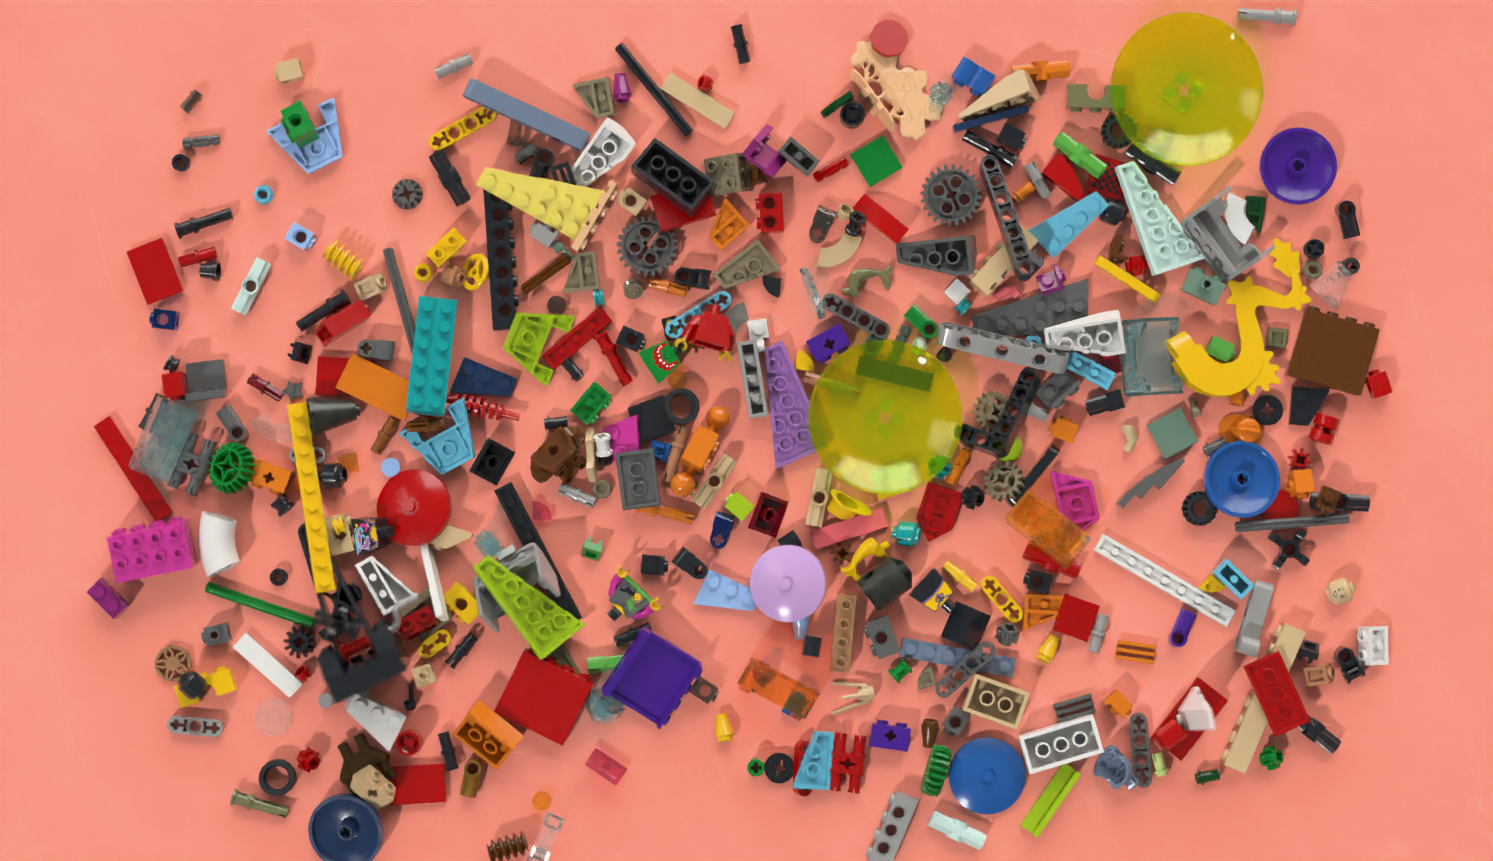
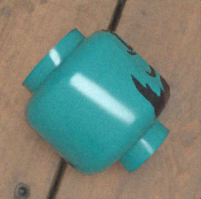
(906, 534)

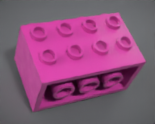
(151, 549)

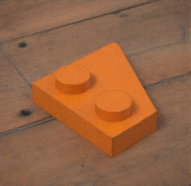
(727, 225)
(1040, 608)

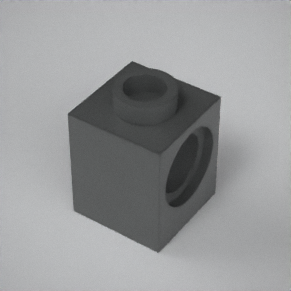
(955, 712)

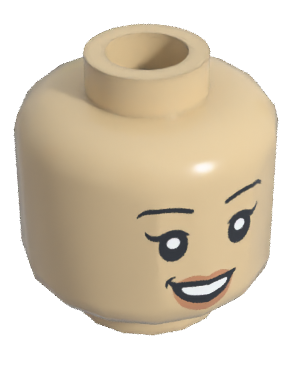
(1340, 591)

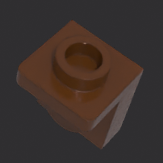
(1117, 245)
(1327, 500)

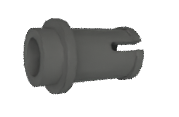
(526, 153)
(1210, 448)

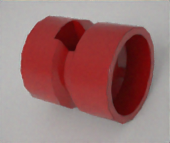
(1325, 422)
(409, 742)

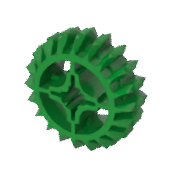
(232, 456)
(936, 770)

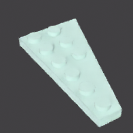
(1157, 228)

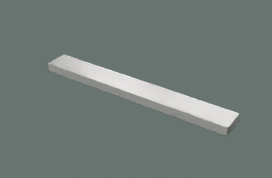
(1164, 580)

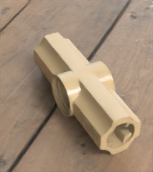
(706, 491)
(817, 510)

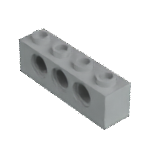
(752, 379)
(901, 823)

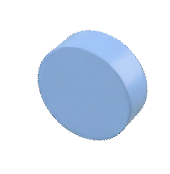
(390, 467)

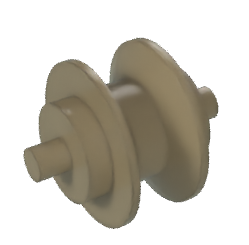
(633, 288)

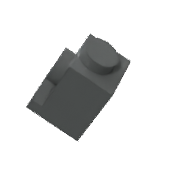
(223, 631)

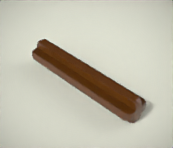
(545, 274)

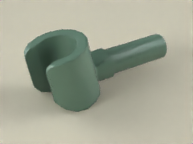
(558, 247)

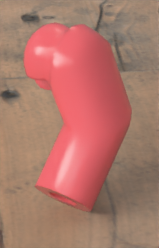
(1006, 290)

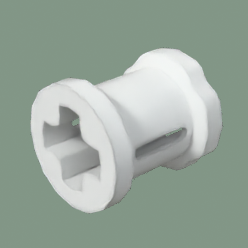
(603, 445)

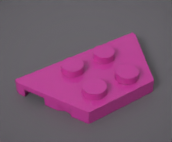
(1075, 499)

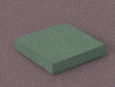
(1172, 433)

